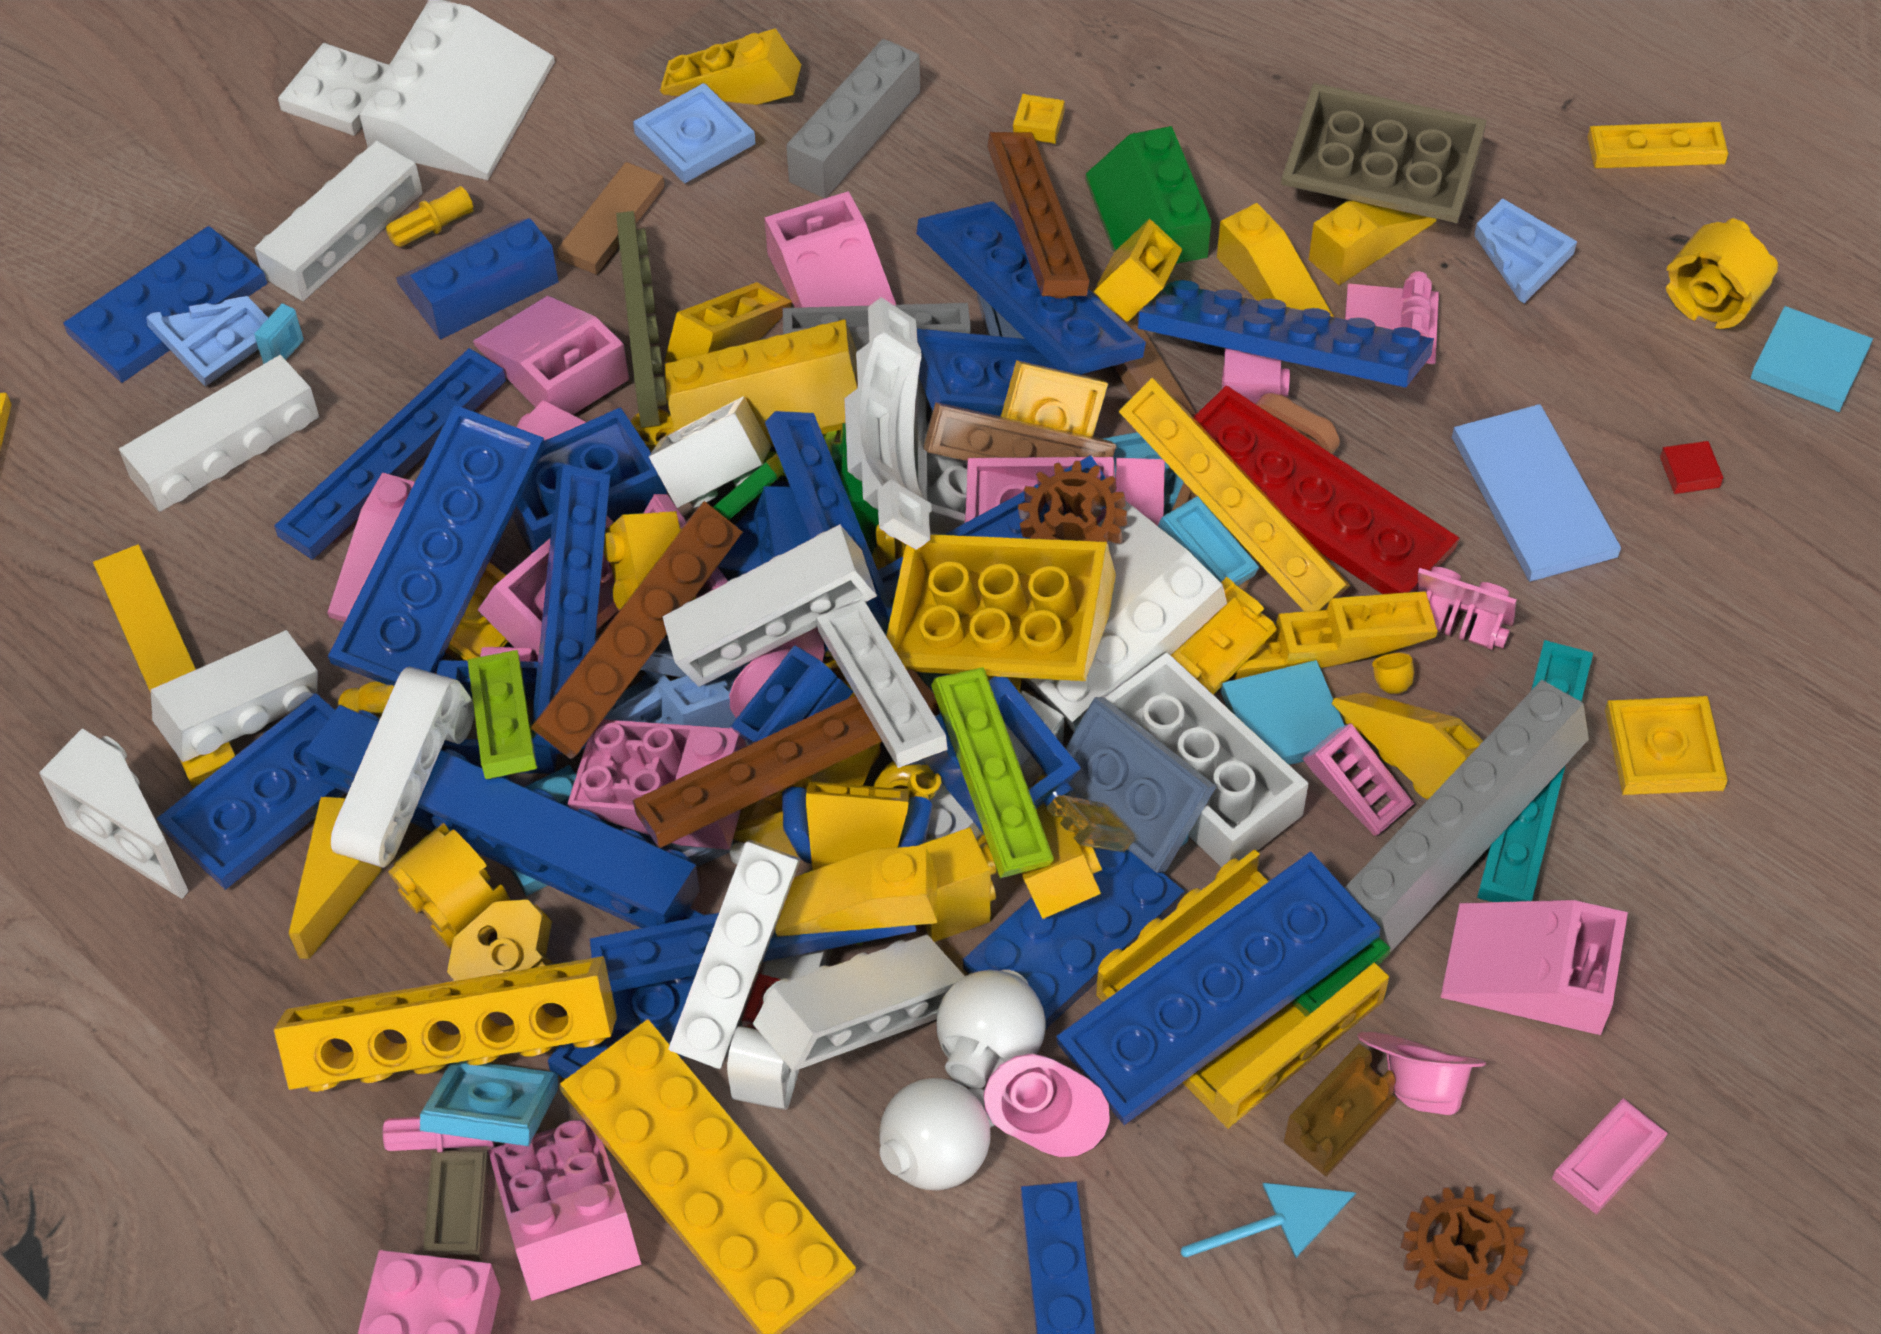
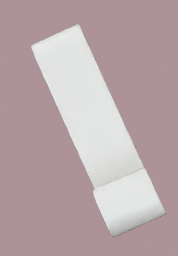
(398, 762)
(753, 1066)

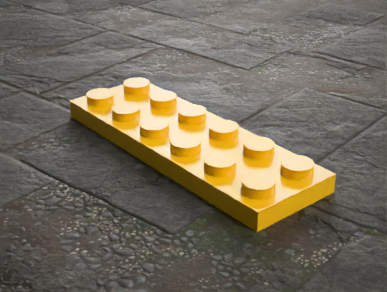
(708, 1180)

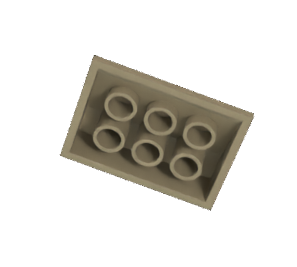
(1385, 153)

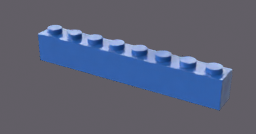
(526, 829)

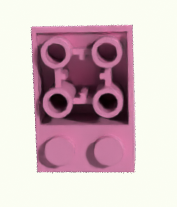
(826, 255)
(557, 355)
(638, 757)
(1537, 960)
(563, 1209)

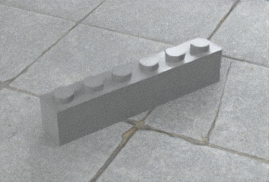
(1470, 811)

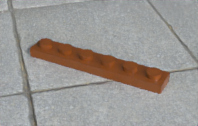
(1038, 215)
(635, 631)
(761, 769)

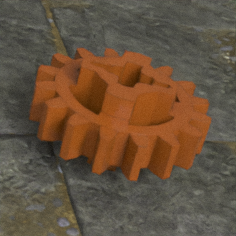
(1076, 495)
(1451, 1267)

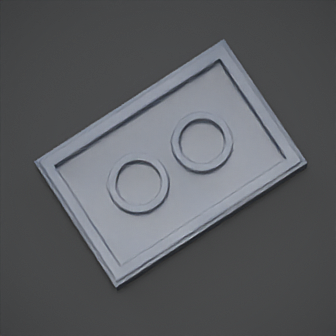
(1138, 780)

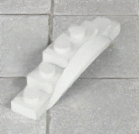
(882, 424)

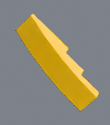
(1344, 632)

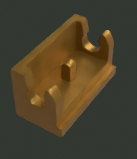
(1340, 1111)

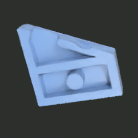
(1522, 247)
(211, 336)

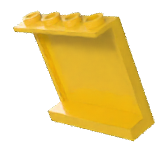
(1277, 1047)

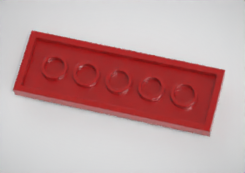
(1327, 499)

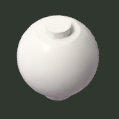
(988, 1022)
(935, 1133)

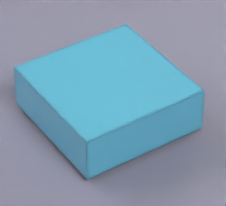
(279, 334)

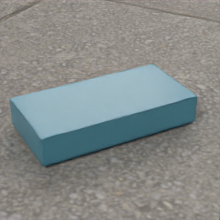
(1209, 541)

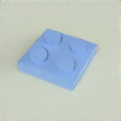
(694, 133)

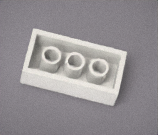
(1255, 786)

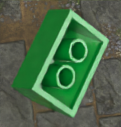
(1146, 181)

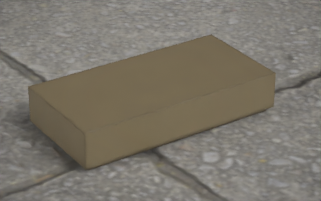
(456, 1205)

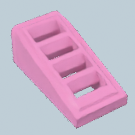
(1371, 767)

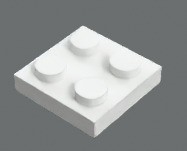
(333, 88)

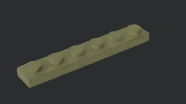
(642, 328)

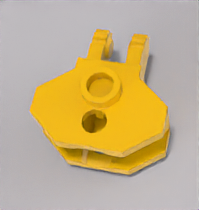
(520, 942)

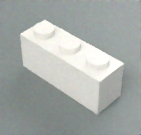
(233, 696)

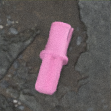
(405, 1134)

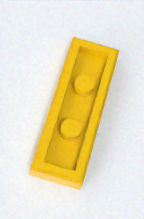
(1657, 145)

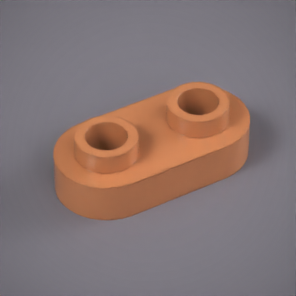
(1305, 422)

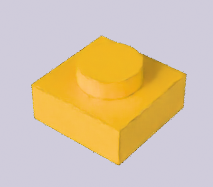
(1039, 116)

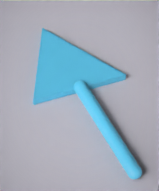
(1298, 1210)

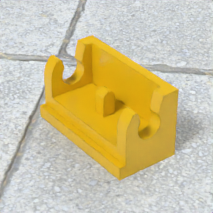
(1225, 639)

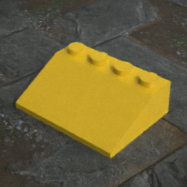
(1002, 606)

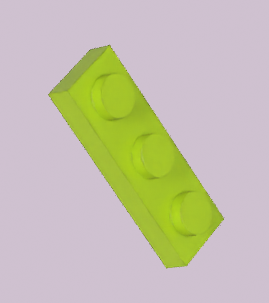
(501, 714)

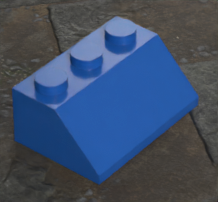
(481, 277)
(600, 445)

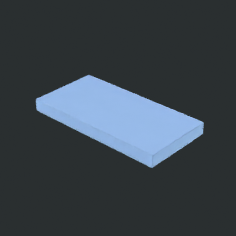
(1535, 493)

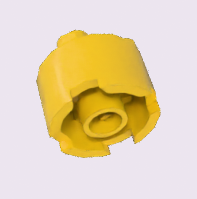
(1720, 273)
(445, 882)

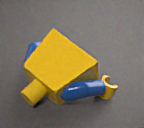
(847, 820)

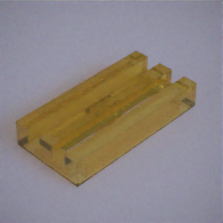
(1086, 817)

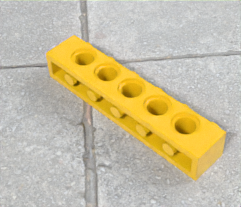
(315, 1063)

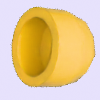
(1394, 672)

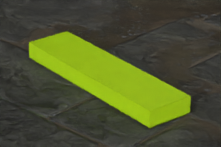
(992, 772)

